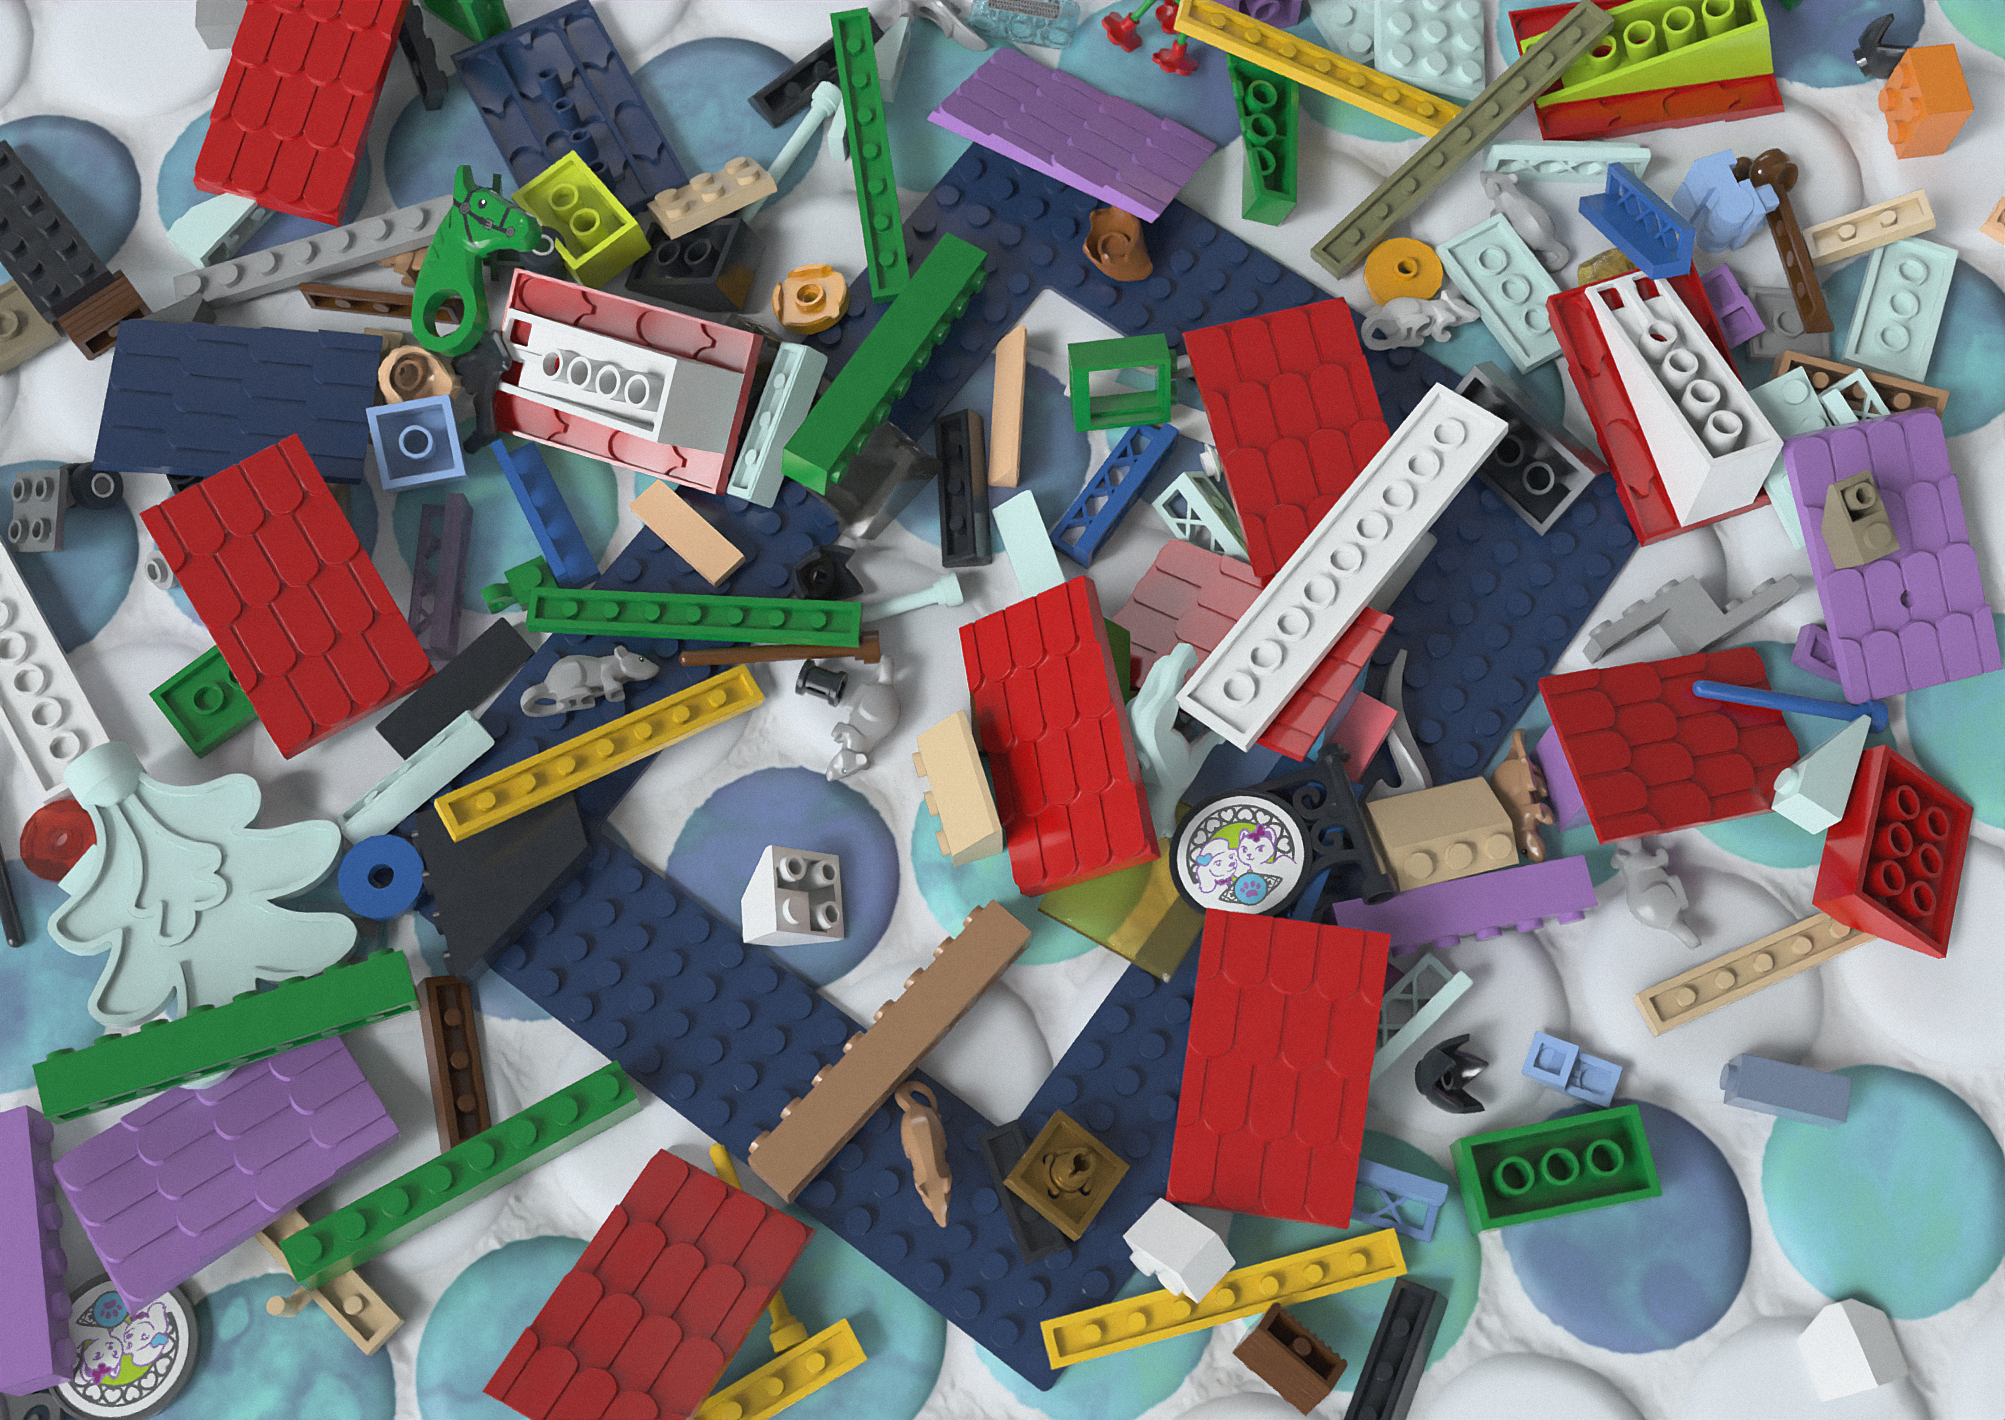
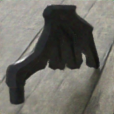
(481, 374)

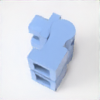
(1719, 206)

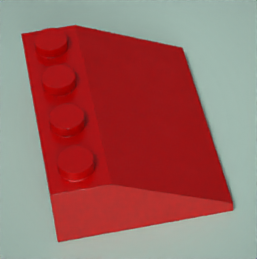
(1895, 855)

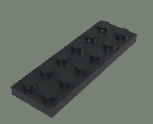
(42, 245)

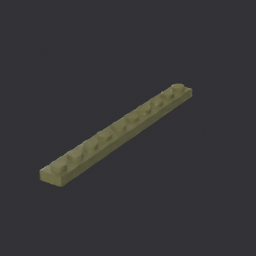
(1461, 139)

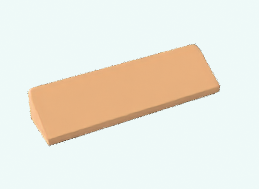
(1008, 409)

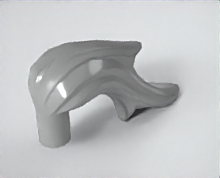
(946, 17)

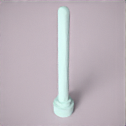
(824, 103)
(944, 592)

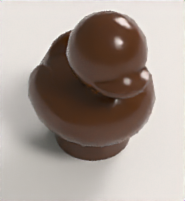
(1770, 168)

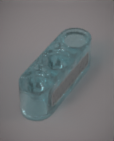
(1027, 21)

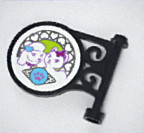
(1255, 851)

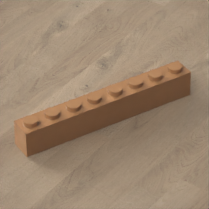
(889, 1051)

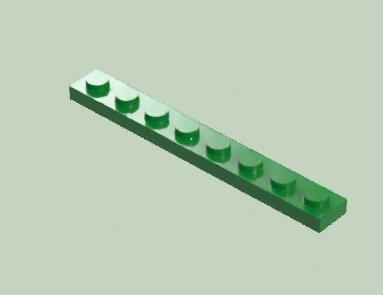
(870, 154)
(695, 617)

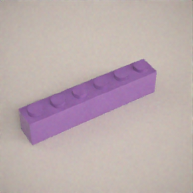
(1475, 906)
(33, 1298)

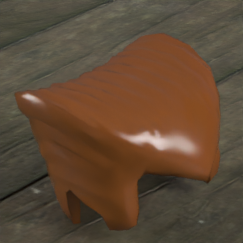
(1118, 245)

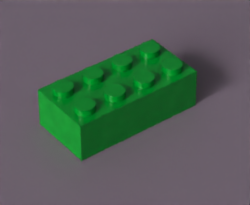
(1555, 1169)

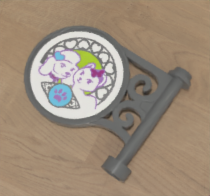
(123, 1361)

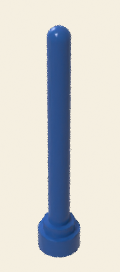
(1720, 691)

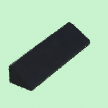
(796, 85)
(963, 490)
(456, 688)
(1398, 1353)

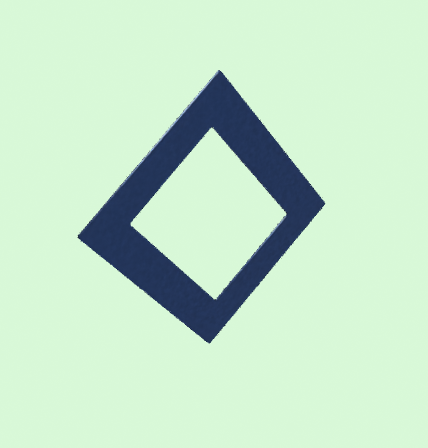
(741, 1037)

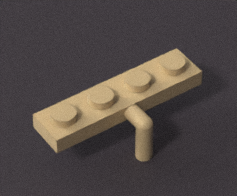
(346, 1299)

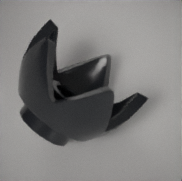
(1873, 55)
(832, 578)
(1446, 1072)

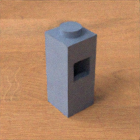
(1786, 1090)

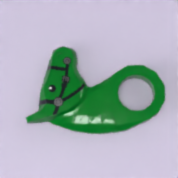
(453, 263)

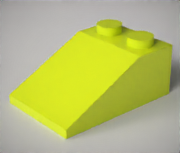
(594, 224)

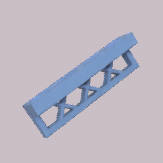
(1403, 1185)

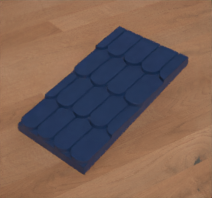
(564, 90)
(219, 393)

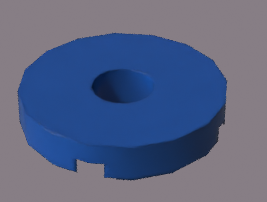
(364, 861)

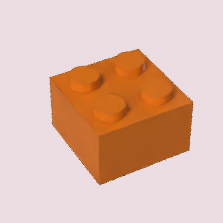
(1925, 101)

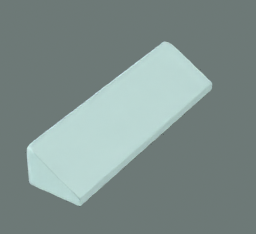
(776, 419)
(1028, 545)
(416, 779)

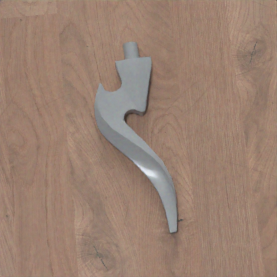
(1401, 743)

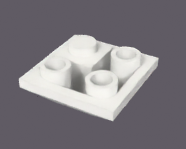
(793, 899)

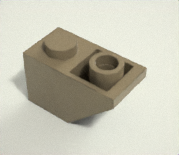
(1856, 522)

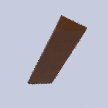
(1798, 266)
(374, 302)
(453, 1060)

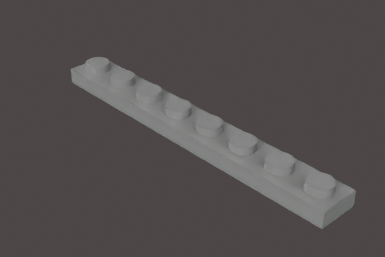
(315, 255)

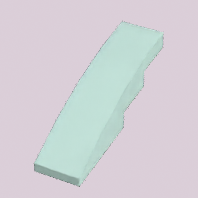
(890, 59)

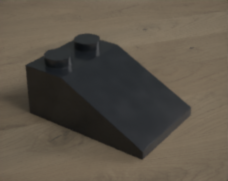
(702, 268)

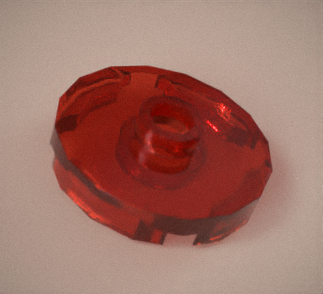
(41, 835)

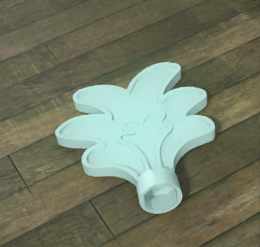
(192, 892)

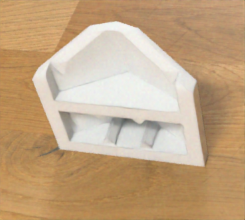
(1850, 1350)

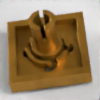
(1076, 1162)

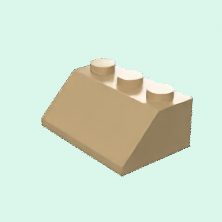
(958, 791)
(1440, 833)

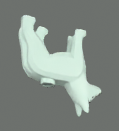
(1165, 755)

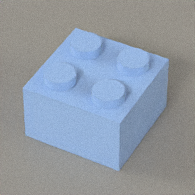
(417, 443)

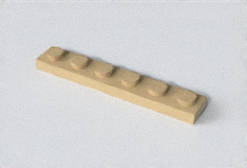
(1746, 971)

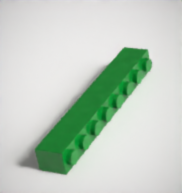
(884, 365)
(225, 1036)
(459, 1177)

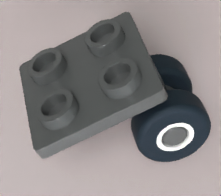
(45, 494)

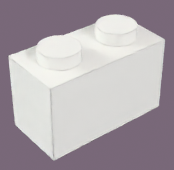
(1178, 1251)

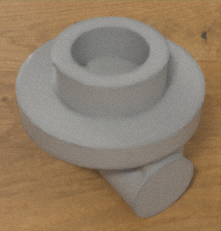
(159, 572)

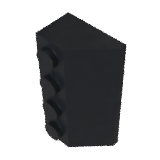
(1539, 462)

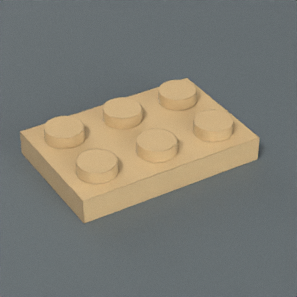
(711, 196)

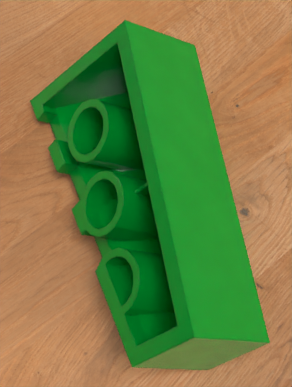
(1269, 129)

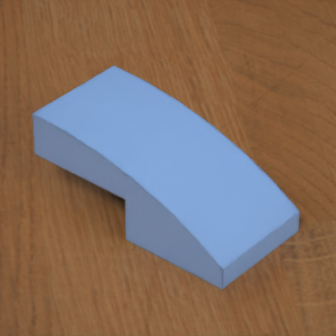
(1571, 1071)

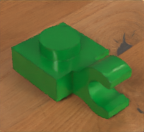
(520, 580)

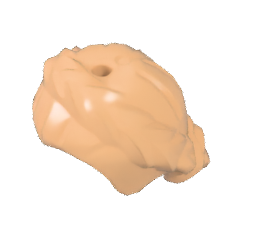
(420, 375)

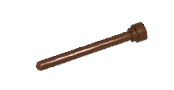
(868, 651)

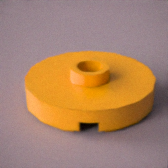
(1386, 280)
(811, 299)

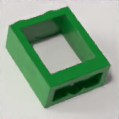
(471, 18)
(1127, 408)

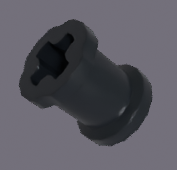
(821, 683)

